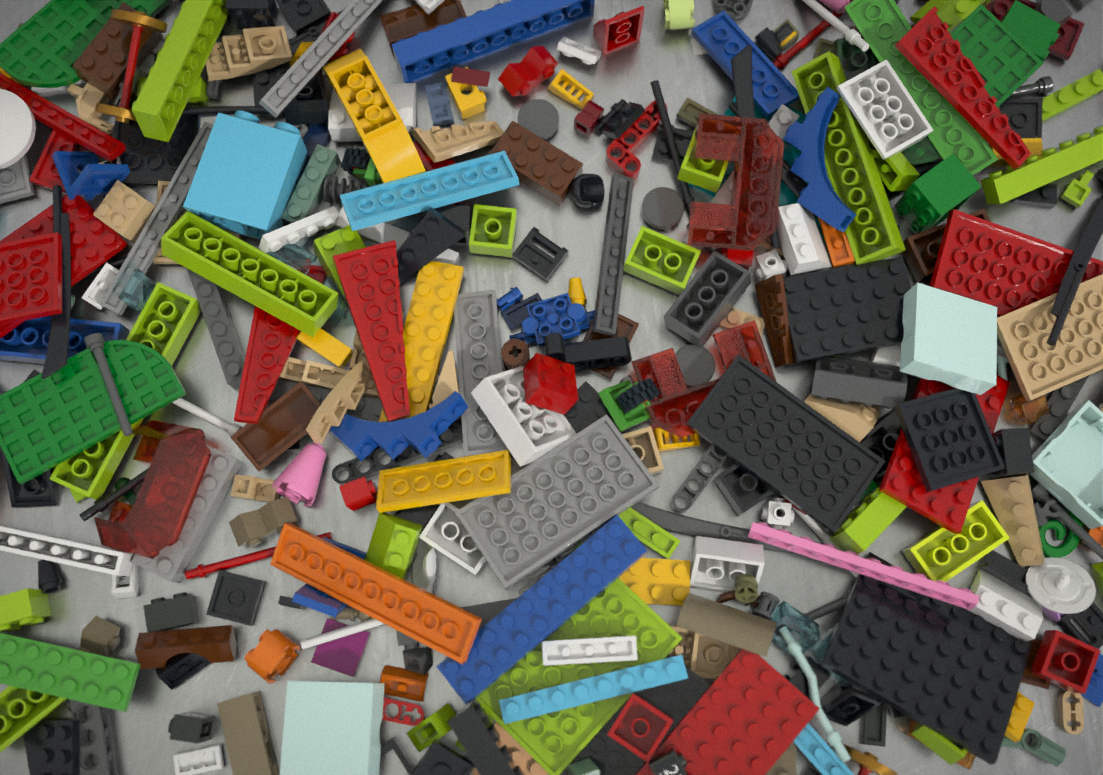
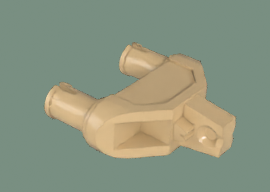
(86, 101)

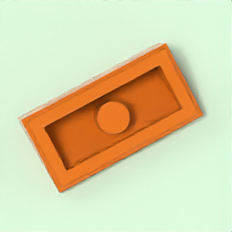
(404, 683)

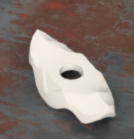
(424, 566)

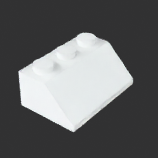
(801, 240)
(451, 538)
(721, 561)
(1006, 607)

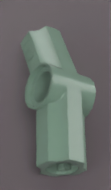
(1039, 746)

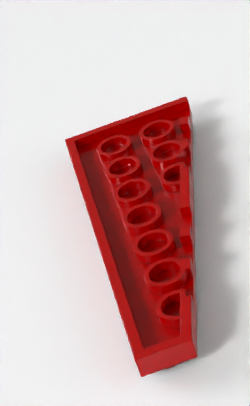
(959, 82)
(373, 297)
(265, 359)

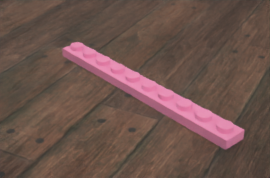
(868, 567)

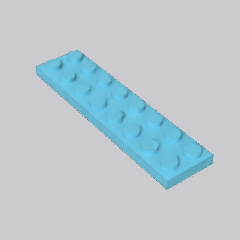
(428, 189)

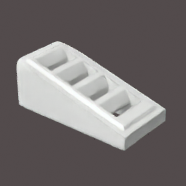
(133, 583)

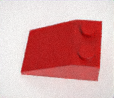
(619, 30)

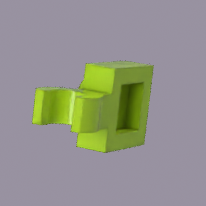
(1077, 190)

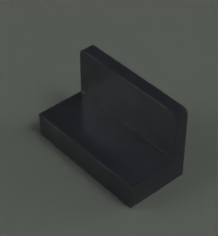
(1004, 570)
(180, 668)

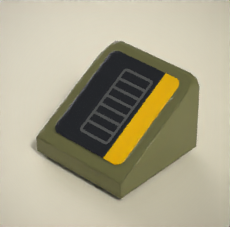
(786, 34)

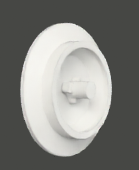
(1061, 586)

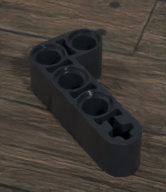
(589, 354)

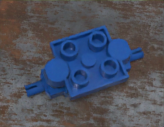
(551, 317)

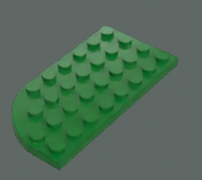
(56, 36)
(999, 59)
(72, 410)

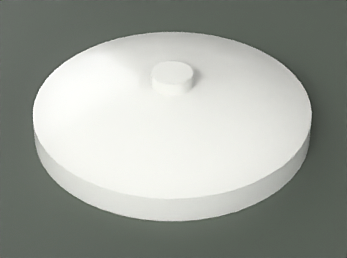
(16, 128)

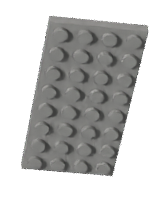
(557, 501)

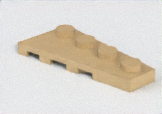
(457, 140)
(1016, 514)

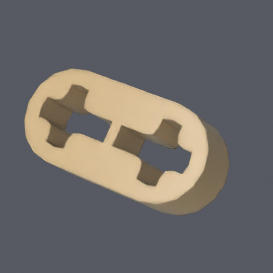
(1070, 712)

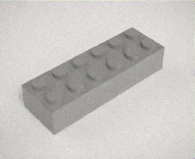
(213, 488)

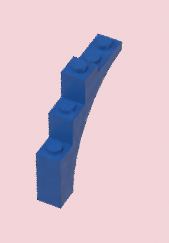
(810, 165)
(393, 437)

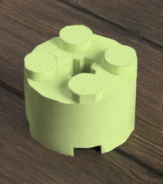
(679, 14)

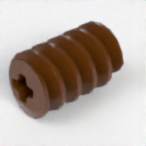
(512, 349)

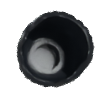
(588, 190)

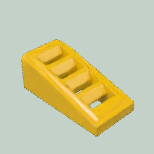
(562, 93)
(658, 433)

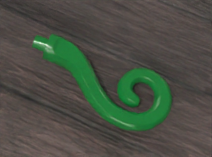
(1070, 543)

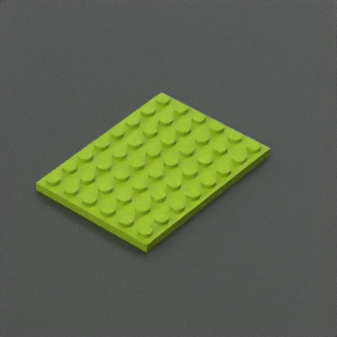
(561, 735)

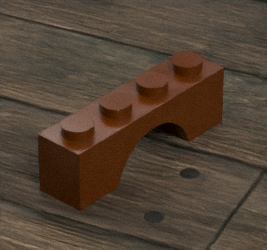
(213, 643)

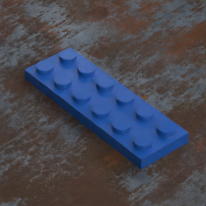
(724, 40)

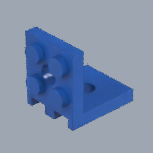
(94, 177)
(318, 600)

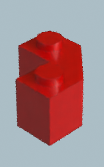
(530, 72)

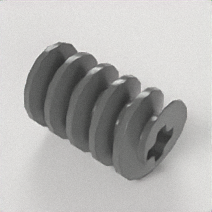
(333, 189)

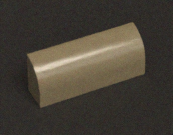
(727, 624)
(247, 735)

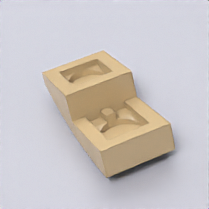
(254, 488)

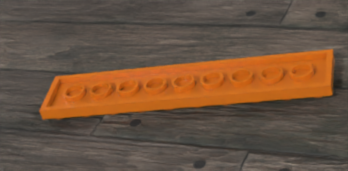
(376, 592)

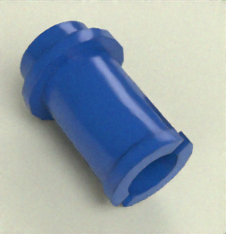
(509, 298)

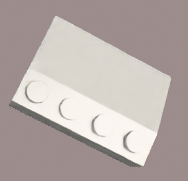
(401, 94)
(885, 109)
(522, 426)

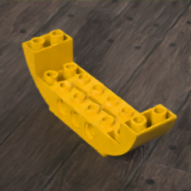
(374, 116)

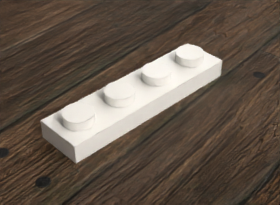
(295, 231)
(589, 650)

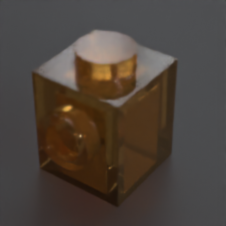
(1028, 410)

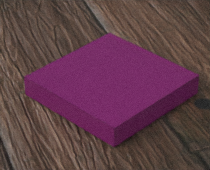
(342, 653)

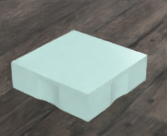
(949, 339)
(1072, 464)
(332, 728)

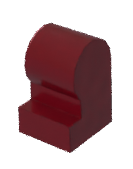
(588, 118)

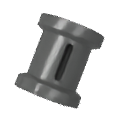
(766, 605)

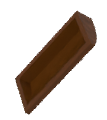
(413, 19)
(278, 427)

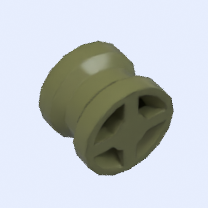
(746, 588)

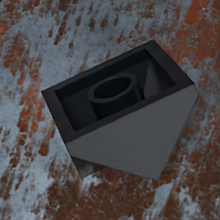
(847, 705)

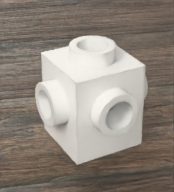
(770, 265)
(769, 516)

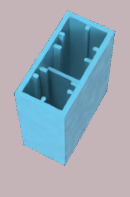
(247, 174)

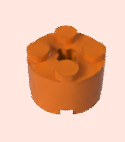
(272, 655)

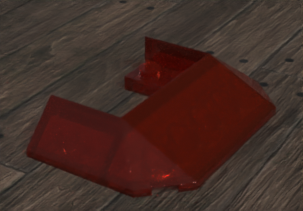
(754, 188)
(677, 403)
(168, 491)

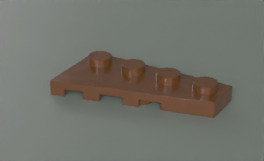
(775, 316)

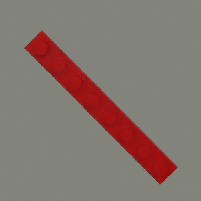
(65, 122)

